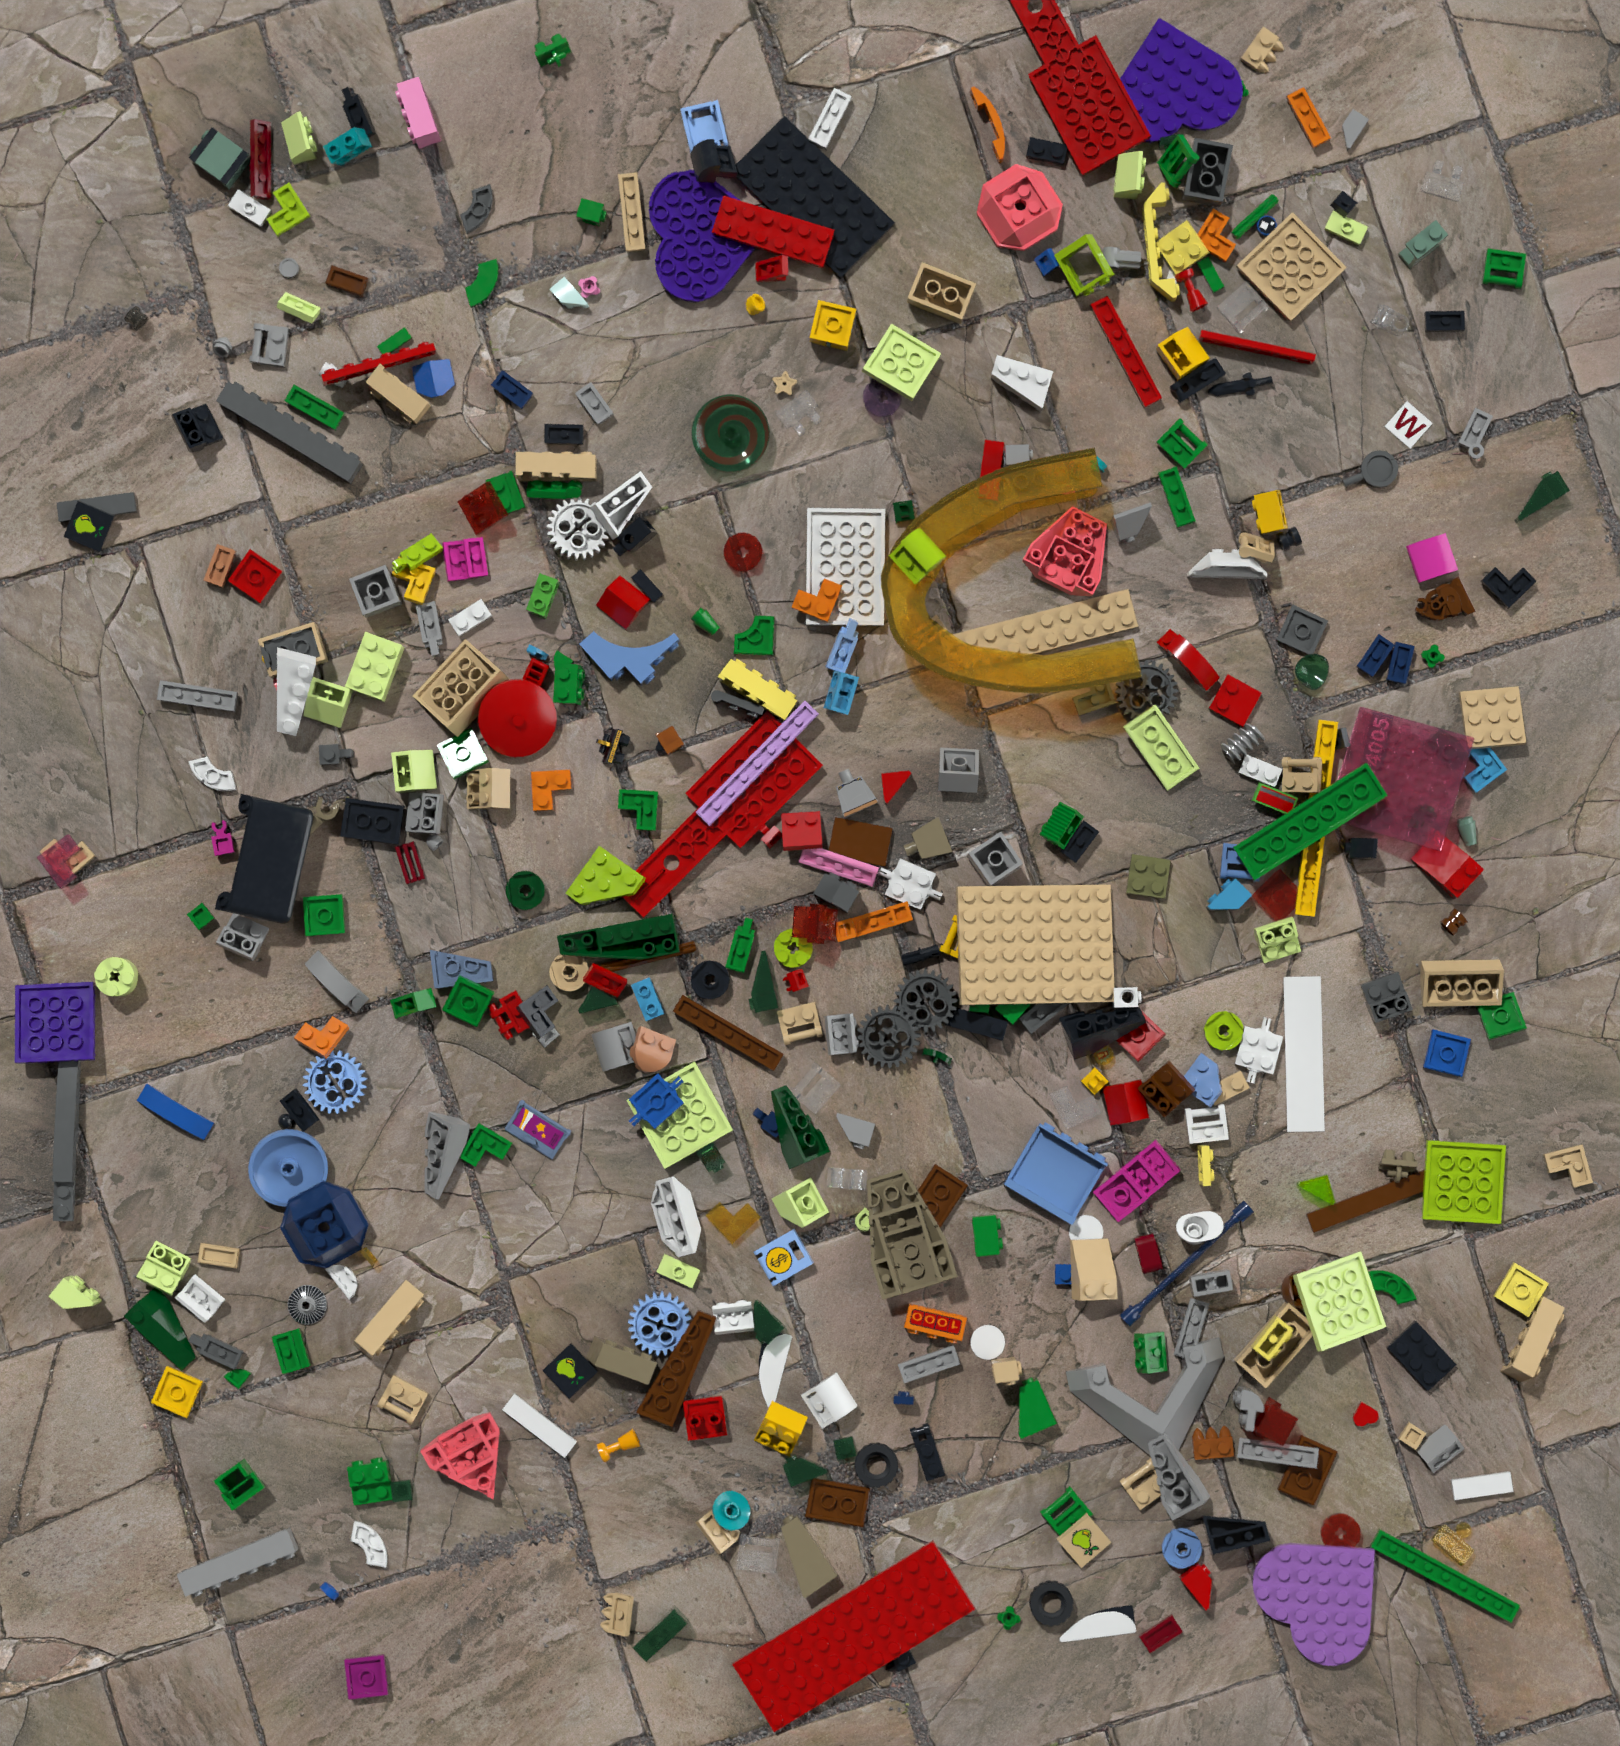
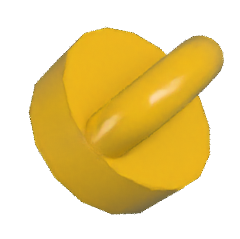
(755, 304)

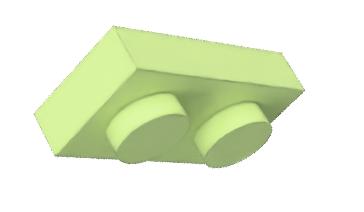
(298, 307)

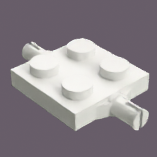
(910, 883)
(1259, 1050)

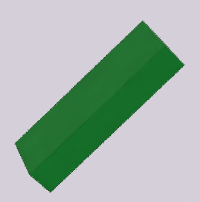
(1210, 275)
(395, 341)

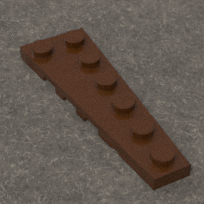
(673, 1380)

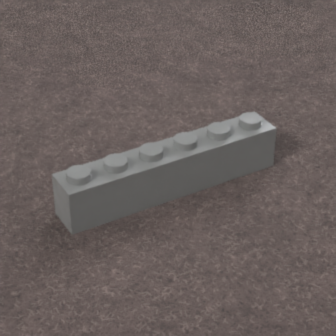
(238, 1561)

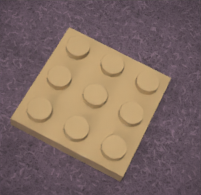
(1493, 717)

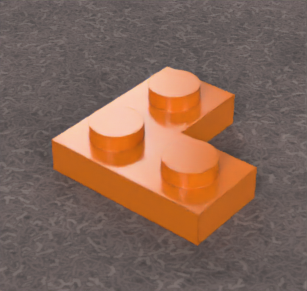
(1211, 238)
(820, 605)
(544, 783)
(322, 1041)

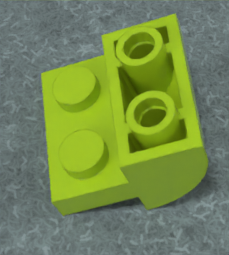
(917, 555)

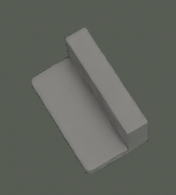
(1439, 1448)

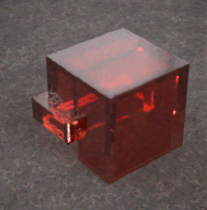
(814, 923)
(1274, 1422)

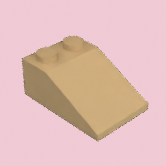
(1092, 1270)

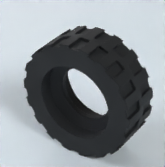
(861, 1467)
(1066, 1603)

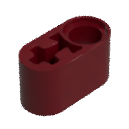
(1148, 1253)

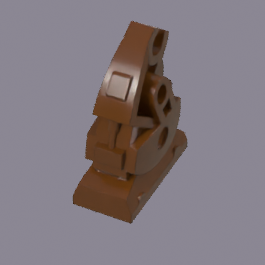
(1449, 602)

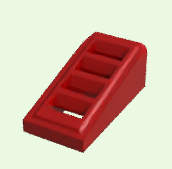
(543, 666)

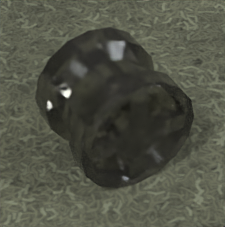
(136, 318)

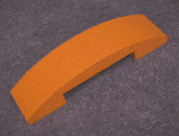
(980, 102)
(873, 921)

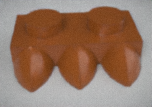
(1212, 1445)

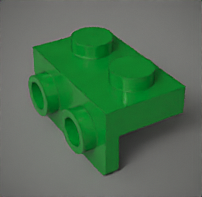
(568, 684)

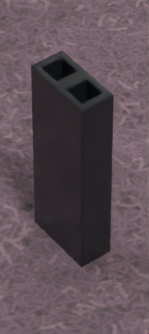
(647, 586)

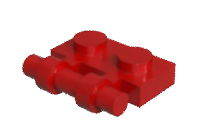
(509, 1006)

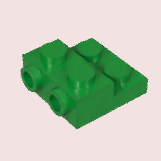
(370, 1481)

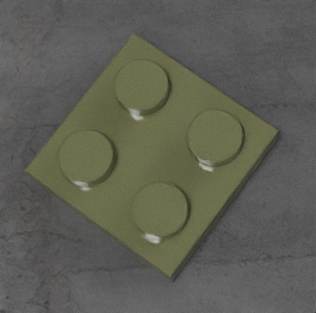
(1148, 876)

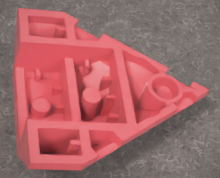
(467, 1453)

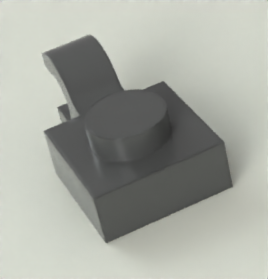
(331, 754)

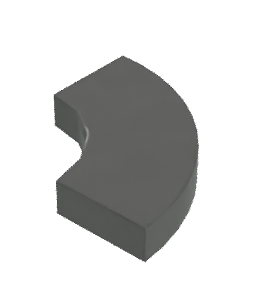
(479, 209)

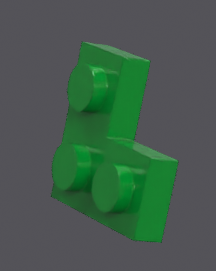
(644, 802)
(484, 1140)

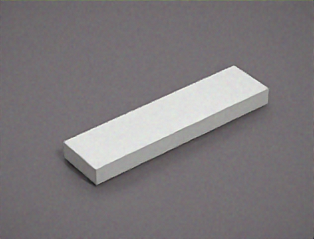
(539, 1425)

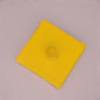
(176, 1391)

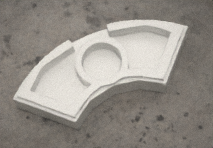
(211, 775)

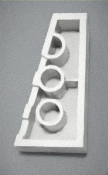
(293, 683)

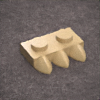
(1261, 50)
(716, 1535)
(619, 1613)

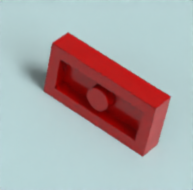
(605, 980)

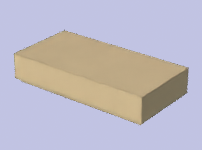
(218, 1255)

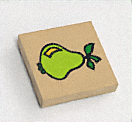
(1083, 1540)

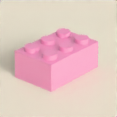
(417, 113)

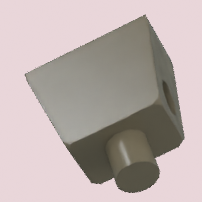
(929, 841)

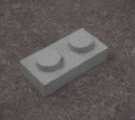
(594, 403)

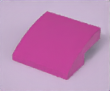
(1432, 558)
(465, 559)

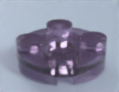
(880, 409)

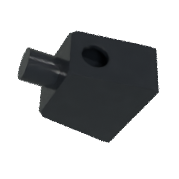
(640, 530)

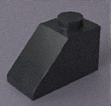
(1361, 848)

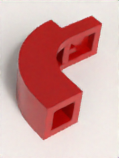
(1189, 659)

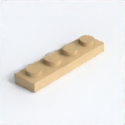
(631, 212)

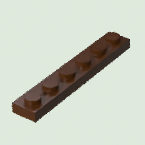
(728, 1032)

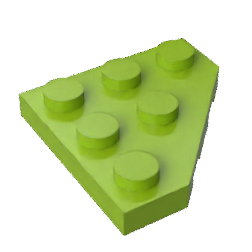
(604, 879)

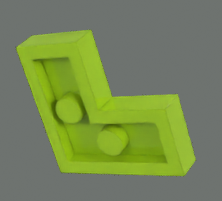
(292, 212)

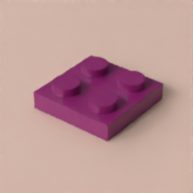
(366, 1676)

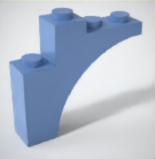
(638, 661)

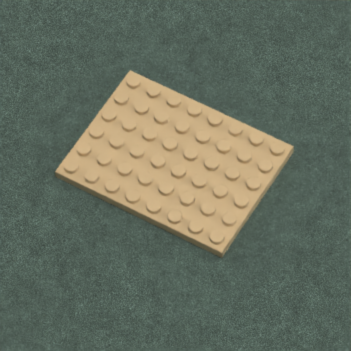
(1035, 944)

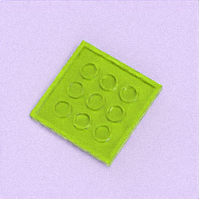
(1463, 1182)

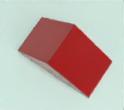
(892, 783)

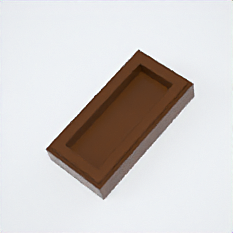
(346, 281)

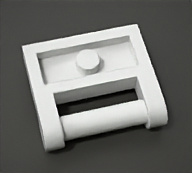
(1209, 1130)

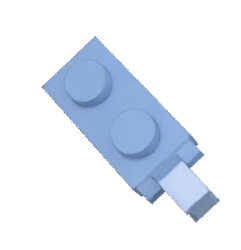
(843, 647)

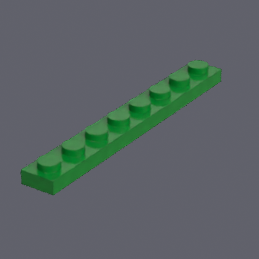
(1445, 1575)

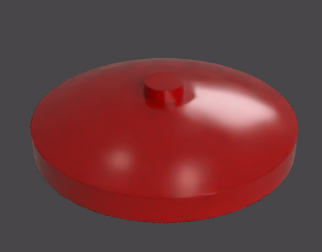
(517, 717)

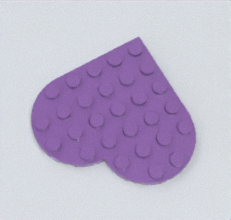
(1321, 1595)

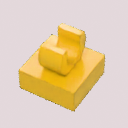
(1094, 1081)

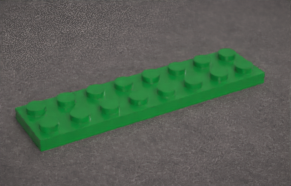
(1310, 821)

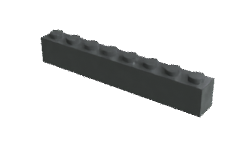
(289, 432)

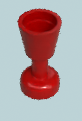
(1195, 298)

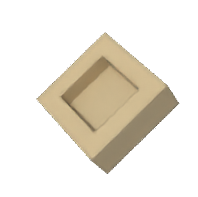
(1412, 1435)

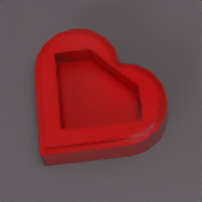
(1364, 1414)

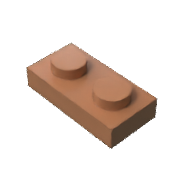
(220, 565)

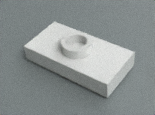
(249, 208)

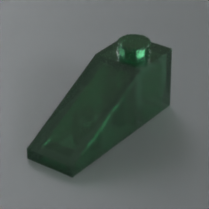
(1546, 491)
(763, 989)
(661, 1633)

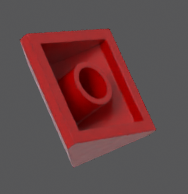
(622, 602)
(1125, 1102)

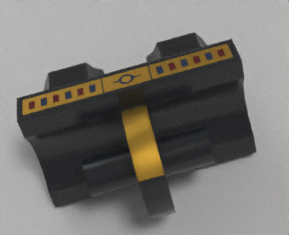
(611, 744)

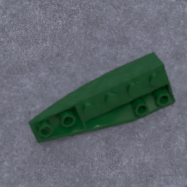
(625, 940)

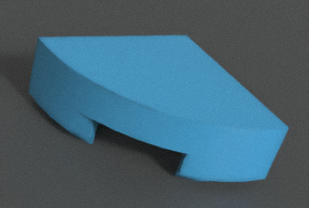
(537, 653)

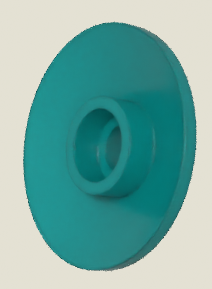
(739, 1510)

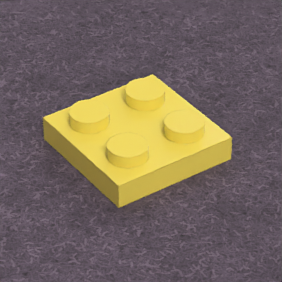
(1182, 247)
(1205, 1174)
(1521, 1289)

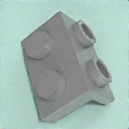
(841, 1034)

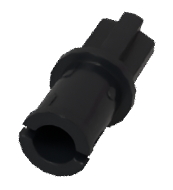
(920, 955)

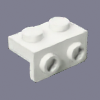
(200, 1298)
(733, 1317)

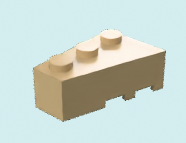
(397, 395)

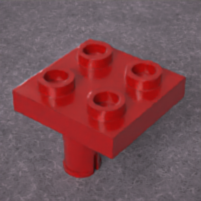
(705, 1417)

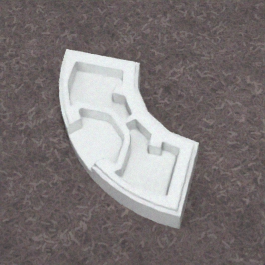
(371, 1543)

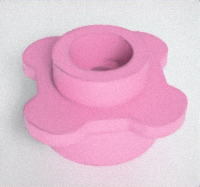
(583, 283)

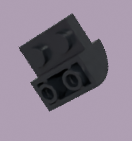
(712, 161)
(197, 427)

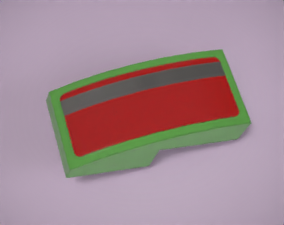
(1274, 798)

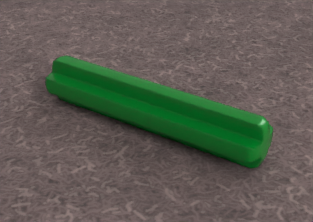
(1254, 216)

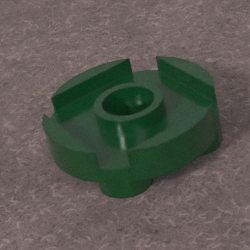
(532, 881)

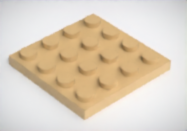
(1291, 267)

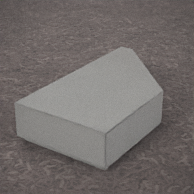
(1352, 127)

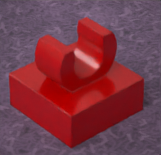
(770, 836)
(797, 980)

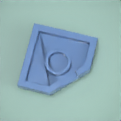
(1205, 1079)

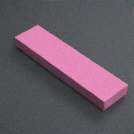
(839, 865)

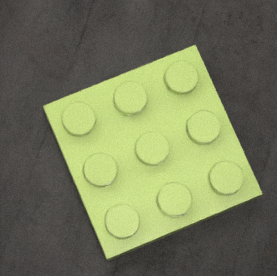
(901, 362)

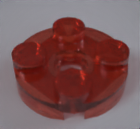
(734, 545)
(1347, 1523)

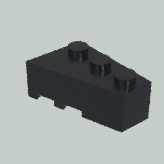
(1232, 1534)

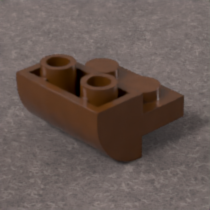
(1166, 1088)

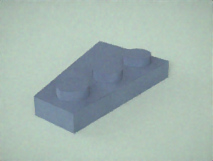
(448, 967)

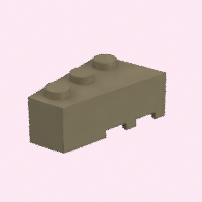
(621, 1360)

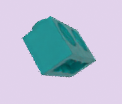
(347, 146)

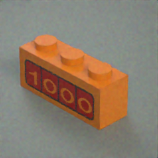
(935, 1323)

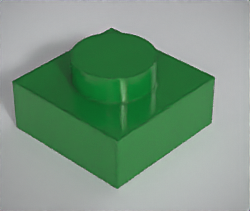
(200, 916)

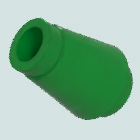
(705, 621)

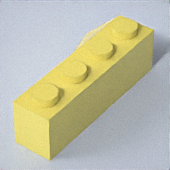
(757, 689)

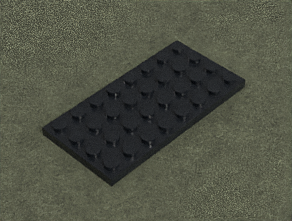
(802, 182)

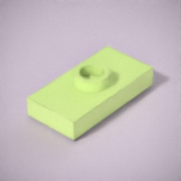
(1346, 228)
(678, 1270)

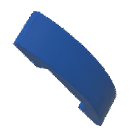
(175, 1112)

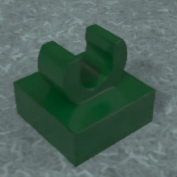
(903, 511)

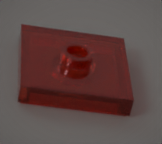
(1277, 896)

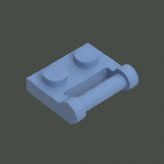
(1229, 856)

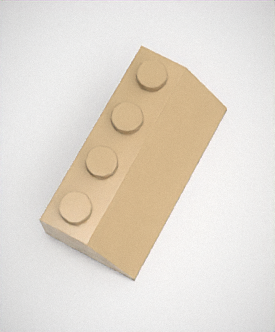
(1461, 982)

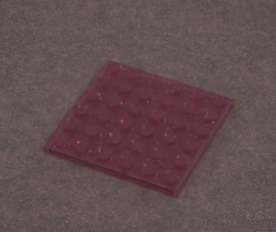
(1418, 771)

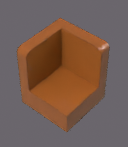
(670, 740)

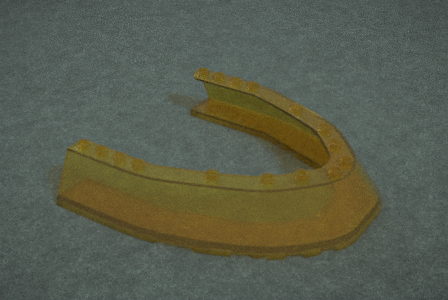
(954, 524)

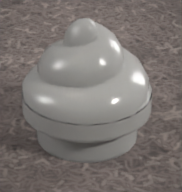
(222, 347)

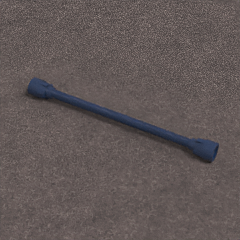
(1132, 1313)

